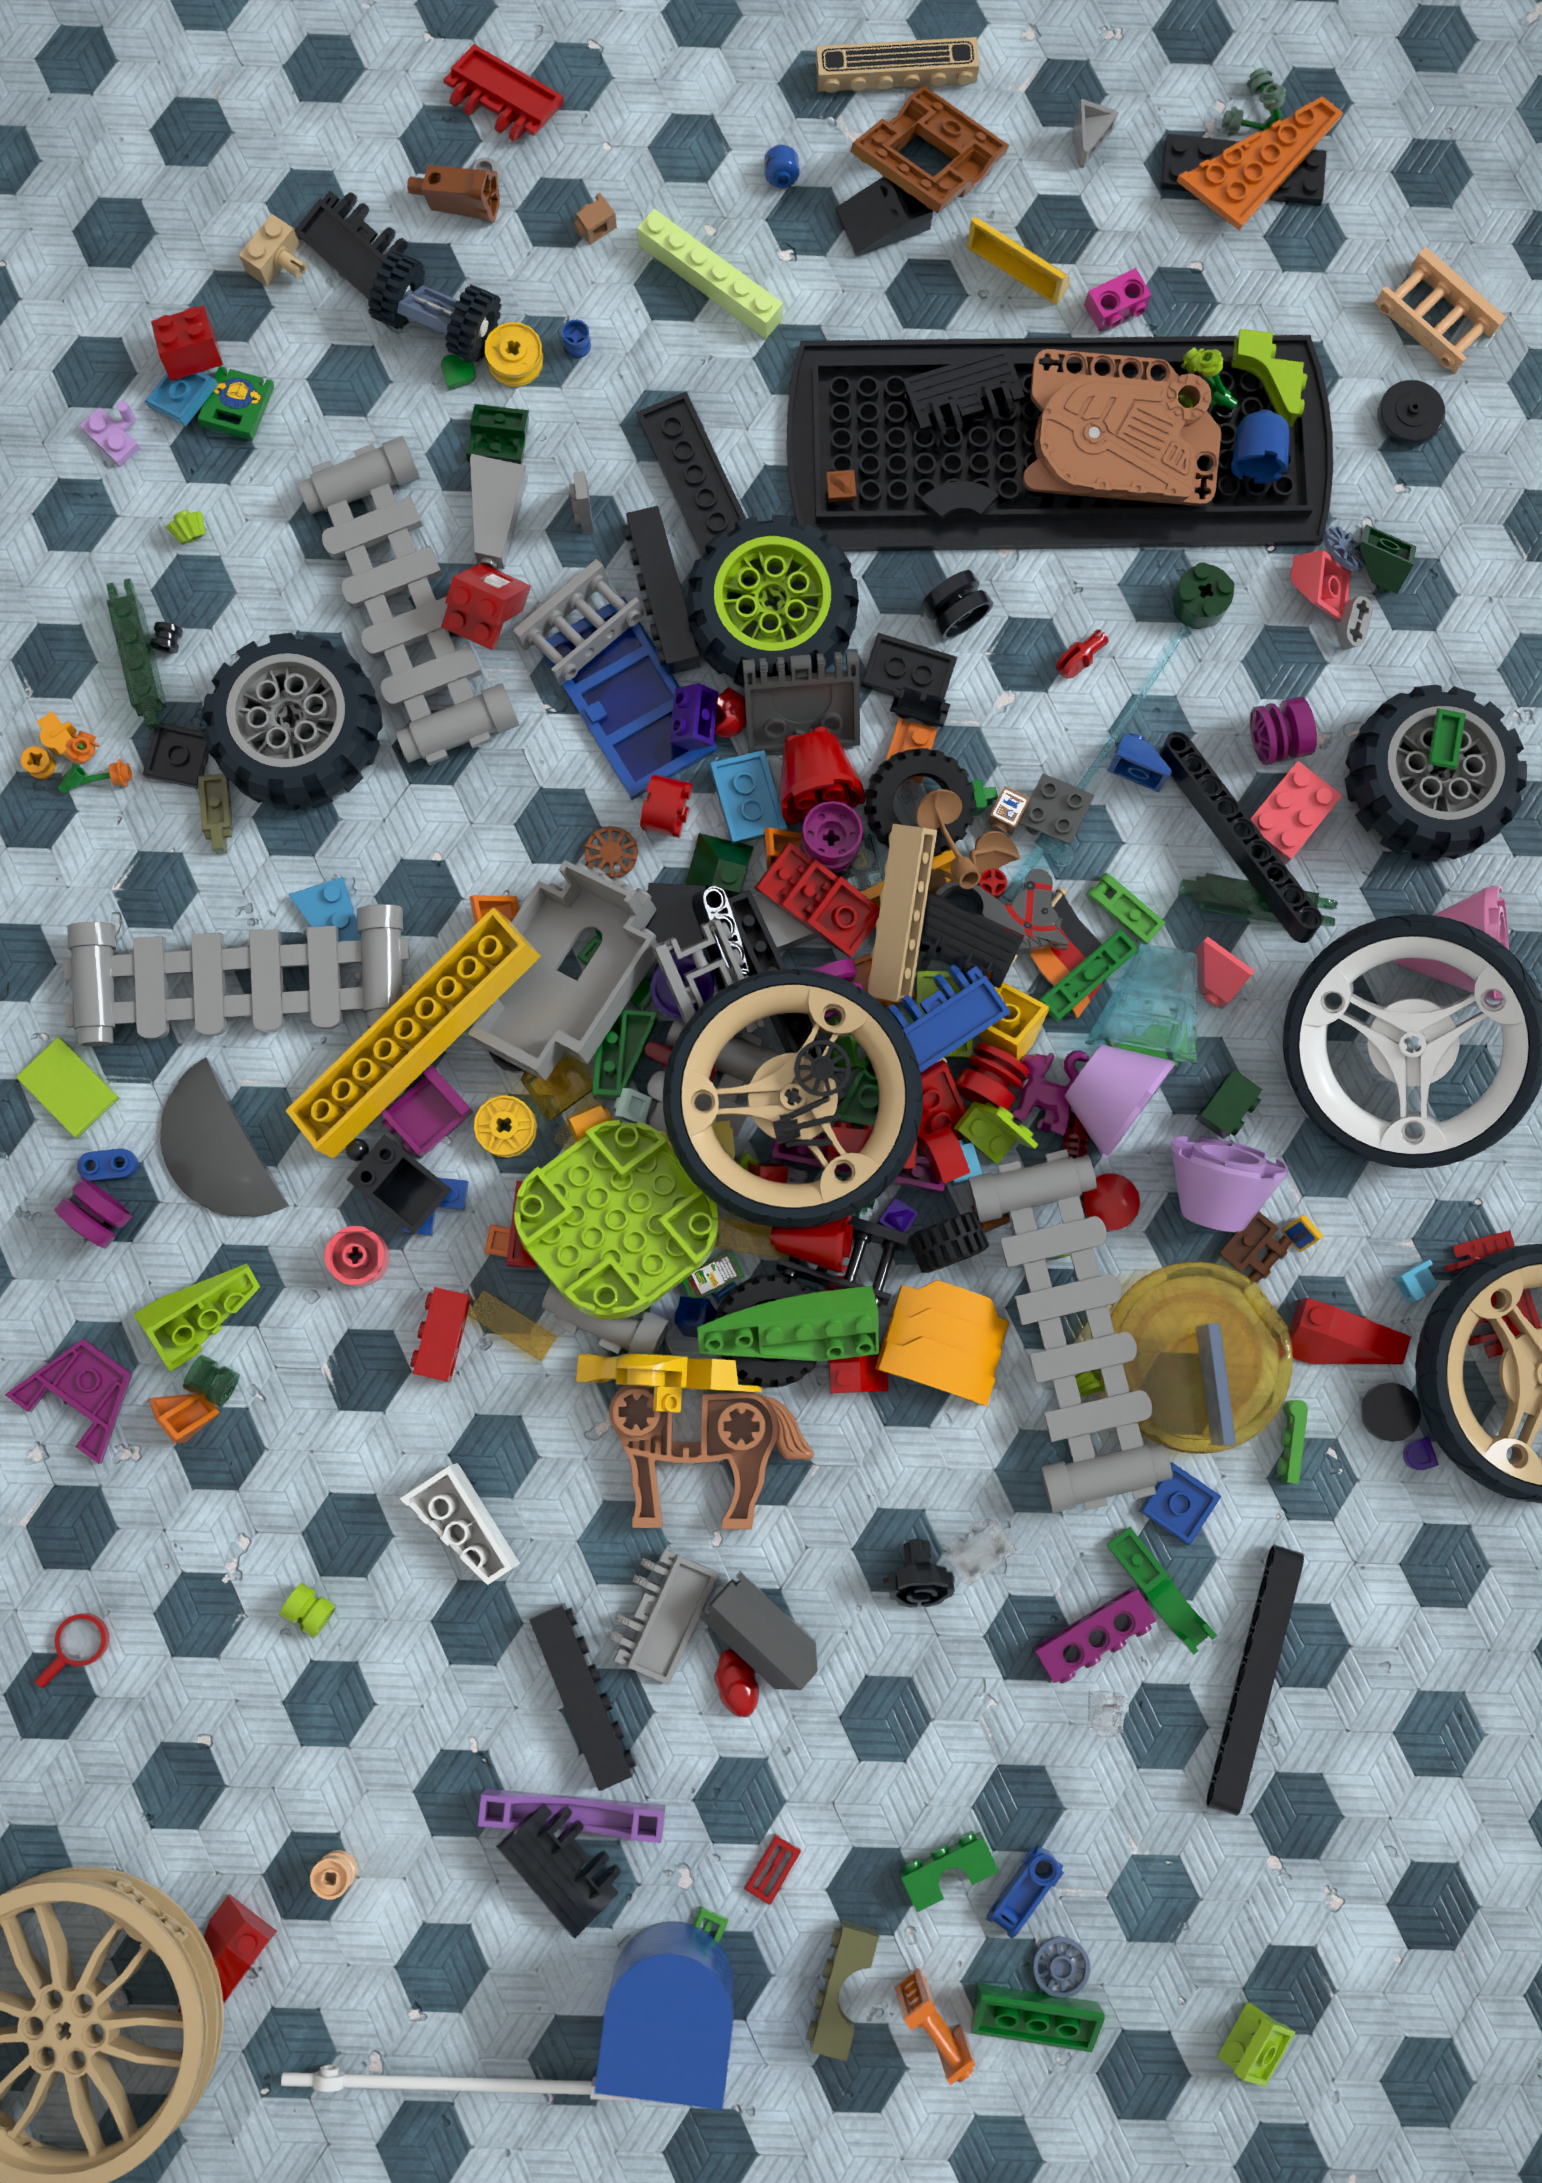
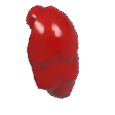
(736, 1684)

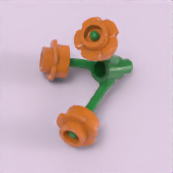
(79, 751)

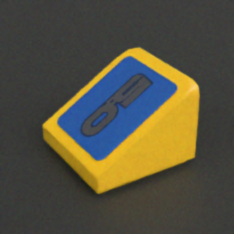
(1302, 1233)

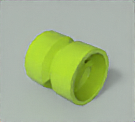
(307, 1610)

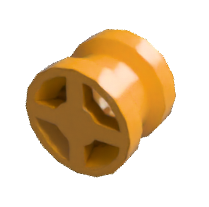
(43, 767)

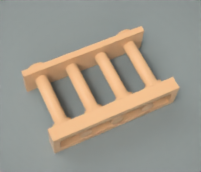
(1454, 290)

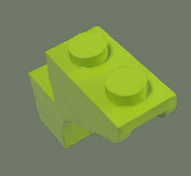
(1281, 378)

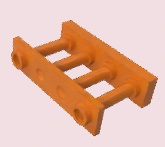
(920, 2010)

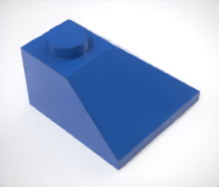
(1139, 763)

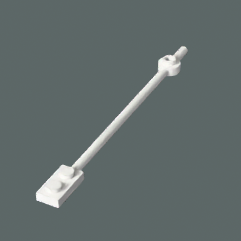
(333, 2079)

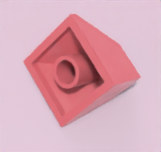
(1322, 581)
(1219, 973)

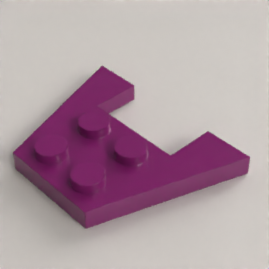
(88, 1383)

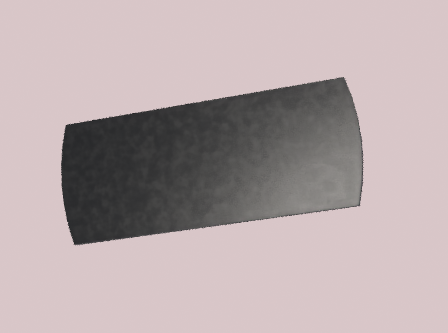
(855, 416)

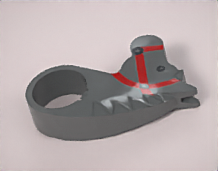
(1028, 914)

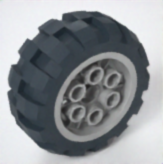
(328, 759)
(1410, 817)

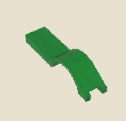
(1160, 1590)

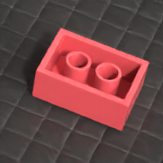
(1294, 810)

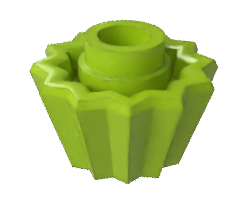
(187, 526)
(1089, 1382)

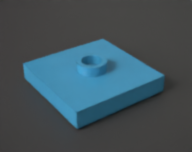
(181, 397)

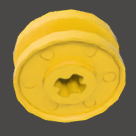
(518, 340)
(506, 1143)

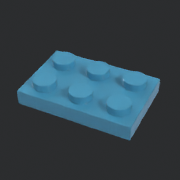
(747, 796)

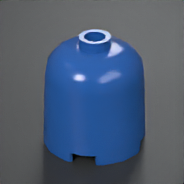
(1261, 447)

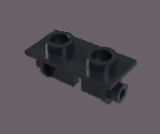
(907, 706)

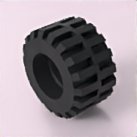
(948, 1242)

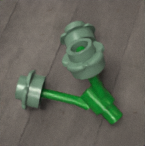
(1271, 95)

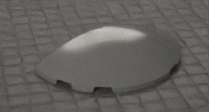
(212, 1151)

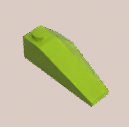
(189, 1316)

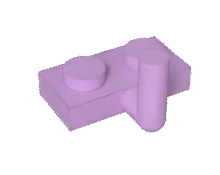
(111, 435)

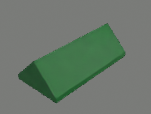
(1036, 2017)

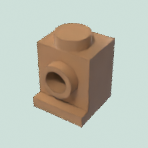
(595, 220)

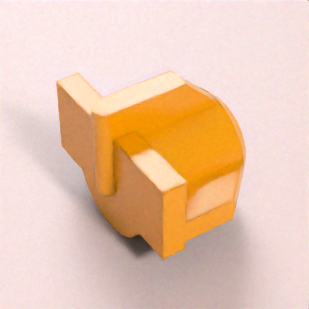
(55, 734)

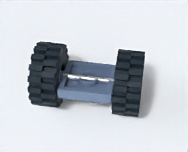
(402, 297)

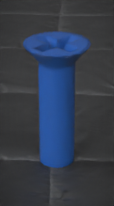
(723, 1292)

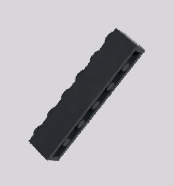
(662, 590)
(582, 1696)

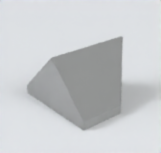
(1092, 128)

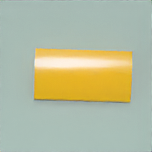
(1017, 261)

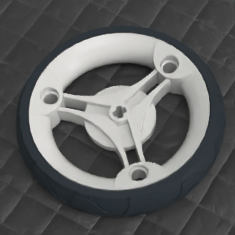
(1429, 938)

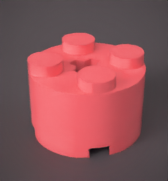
(345, 1244)

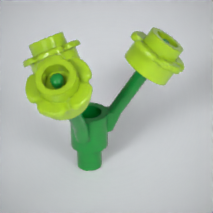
(1209, 364)

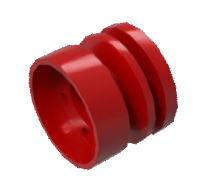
(994, 1074)

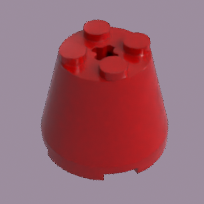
(815, 773)

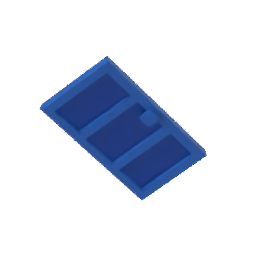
(627, 705)

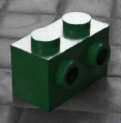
(1229, 1104)

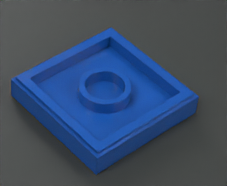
(1180, 1504)

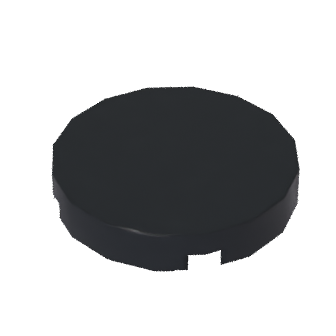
(1390, 1412)

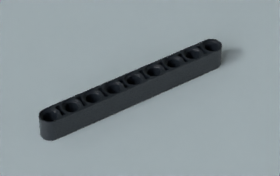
(1210, 800)
(1255, 1680)

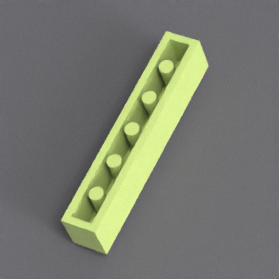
(710, 274)

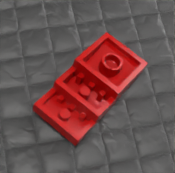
(819, 899)

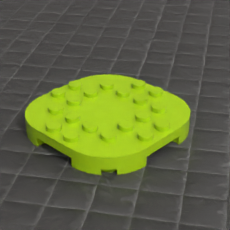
(615, 1220)

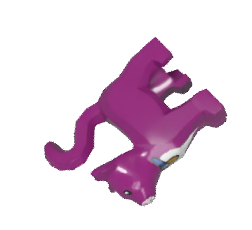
(1045, 1094)

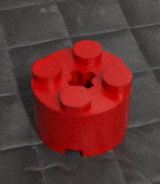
(666, 806)

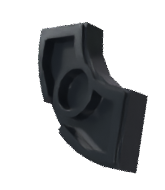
(959, 497)

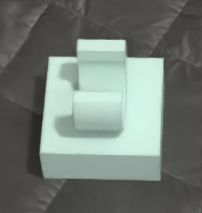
(632, 1105)

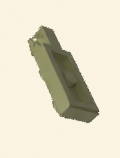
(216, 810)

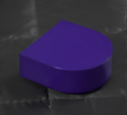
(1420, 1454)

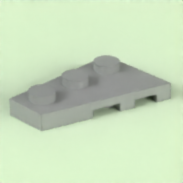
(581, 502)

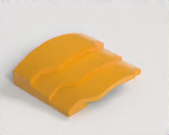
(944, 1340)

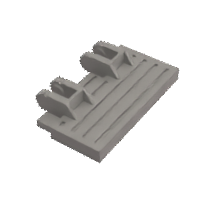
(667, 1617)

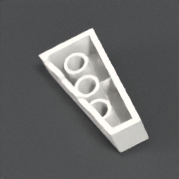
(462, 1522)

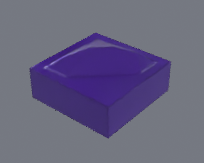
(898, 1216)

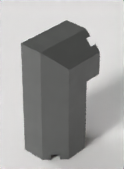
(762, 1634)

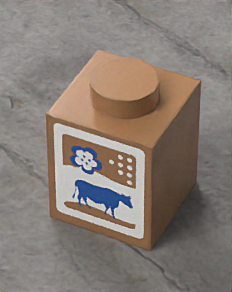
(1007, 811)

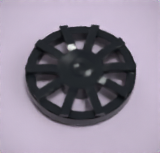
(822, 1068)

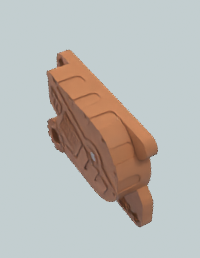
(1120, 432)

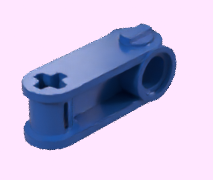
(1024, 1891)

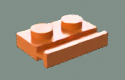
(911, 736)

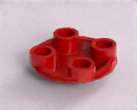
(1113, 1201)

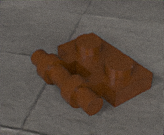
(1246, 1244)

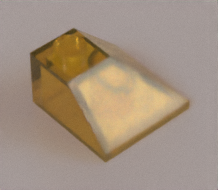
(562, 1088)

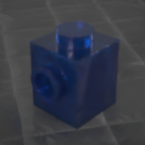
(692, 1314)

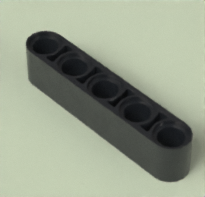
(721, 911)

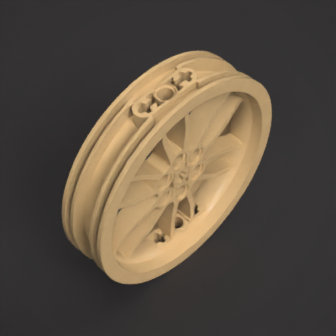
(162, 1928)

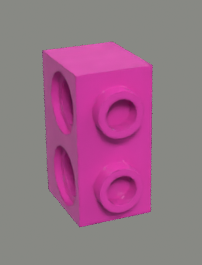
(1115, 296)

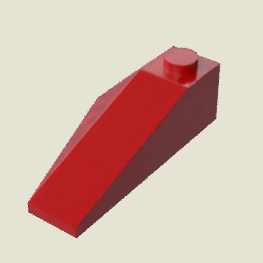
(1338, 1337)
(856, 1373)
(235, 1941)

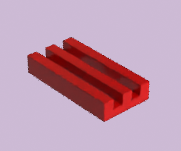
(785, 1845)

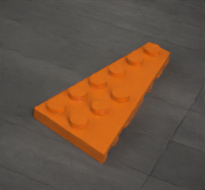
(1256, 166)

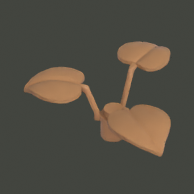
(991, 849)

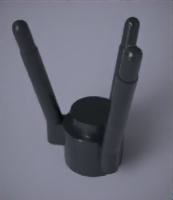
(787, 1129)

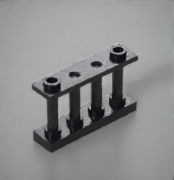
(863, 1233)

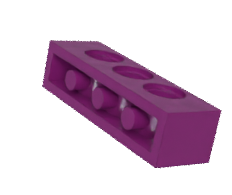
(1051, 1650)

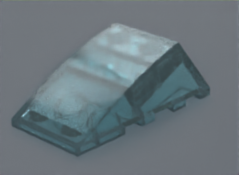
(1154, 1004)

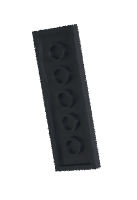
(1185, 153)
(691, 468)

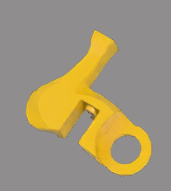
(664, 1373)

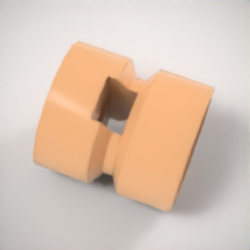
(333, 1874)

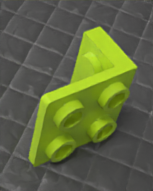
(992, 1130)

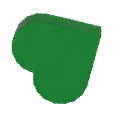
(457, 372)

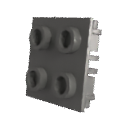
(1056, 809)

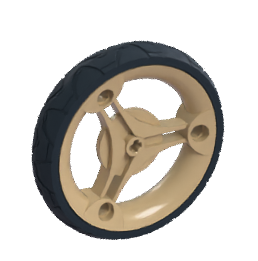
(692, 1130)
(1520, 1372)

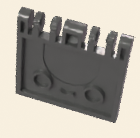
(801, 701)

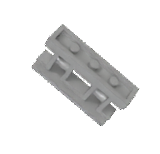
(687, 995)

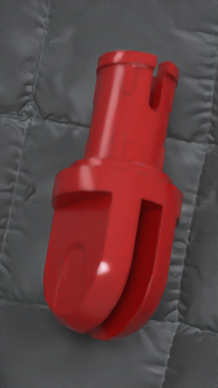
(1080, 655)

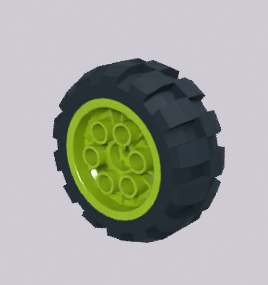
(766, 544)

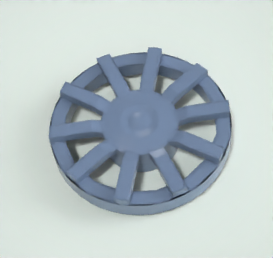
(1344, 548)
(1061, 1967)

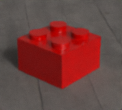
(186, 342)

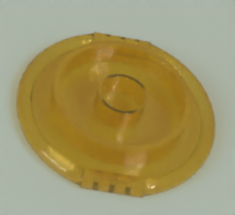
(1162, 1320)

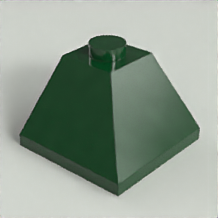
(1386, 559)
(719, 864)

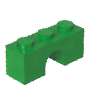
(923, 1876)

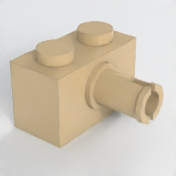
(271, 251)

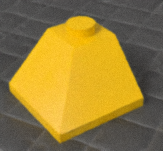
(1020, 1027)

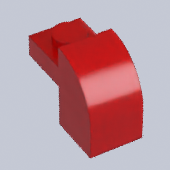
(944, 1155)

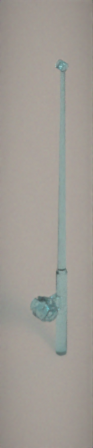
(1061, 852)

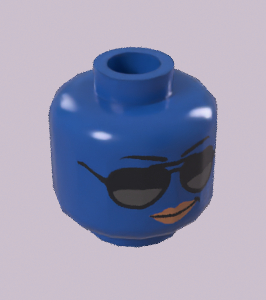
(781, 166)

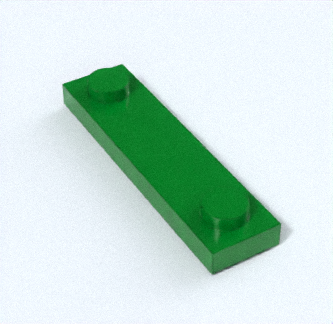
(1089, 975)

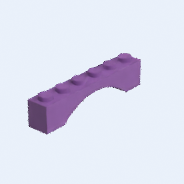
(601, 1816)

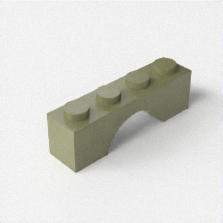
(853, 1951)

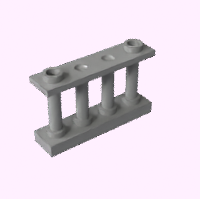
(563, 602)

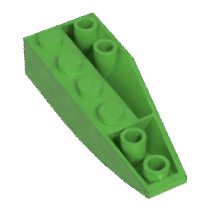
(799, 1328)

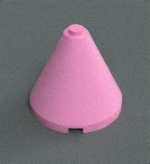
(1481, 911)

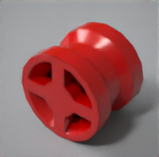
(993, 878)

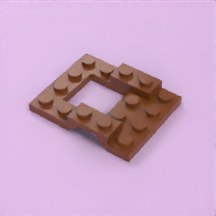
(948, 130)

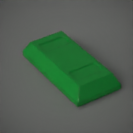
(1446, 738)

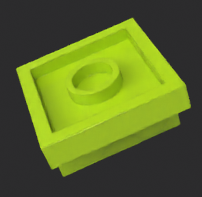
(1255, 2045)

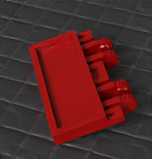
(501, 87)
(1477, 1250)

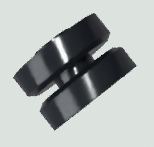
(957, 604)

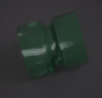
(202, 1376)

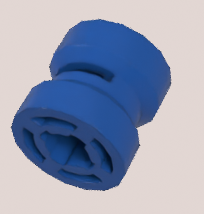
(575, 332)

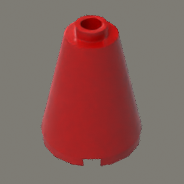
(817, 1245)

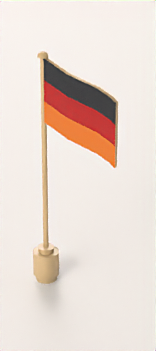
(1057, 963)

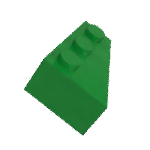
(622, 1052)

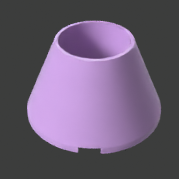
(1114, 1092)
(1223, 1181)

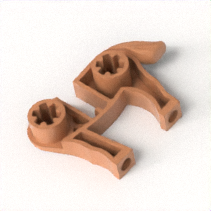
(732, 1428)

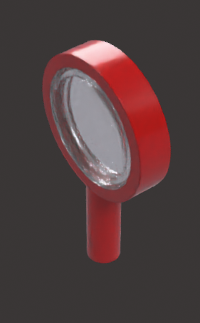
(78, 1642)

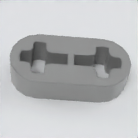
(1355, 622)

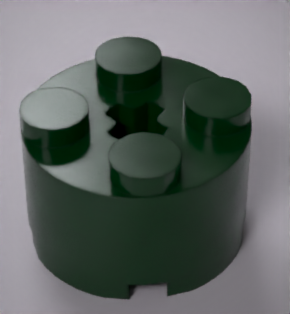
(1207, 582)

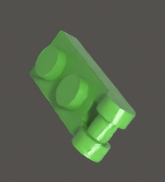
(1126, 909)
(1293, 1441)

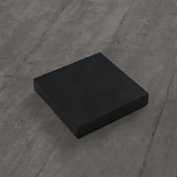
(176, 755)

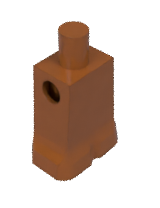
(459, 191)

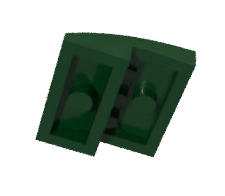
(498, 433)

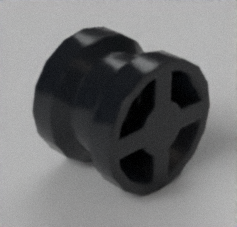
(166, 637)

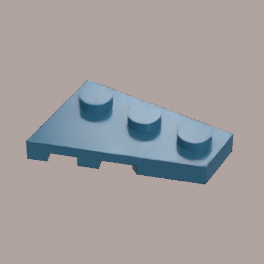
(329, 906)

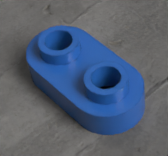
(106, 1165)

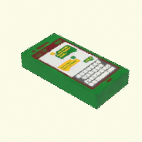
(713, 1276)

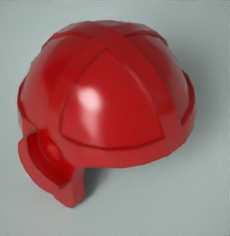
(730, 714)

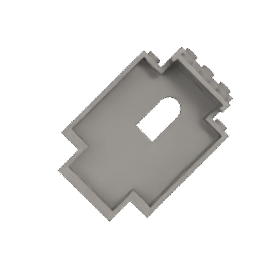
(551, 1011)

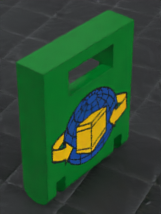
(238, 396)

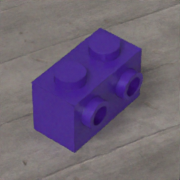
(693, 717)

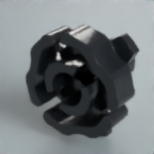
(920, 1578)

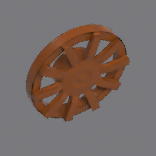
(611, 851)

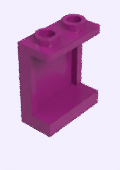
(426, 1114)

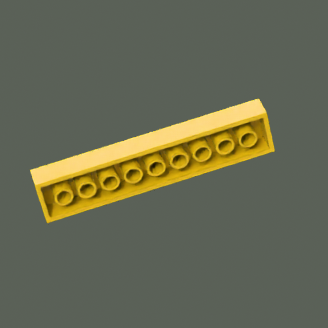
(412, 1033)

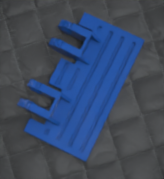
(949, 1016)

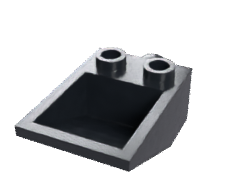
(882, 217)
(397, 1184)

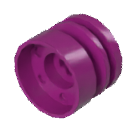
(1283, 730)
(836, 823)

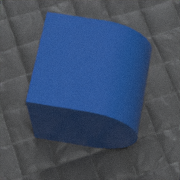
(668, 2019)

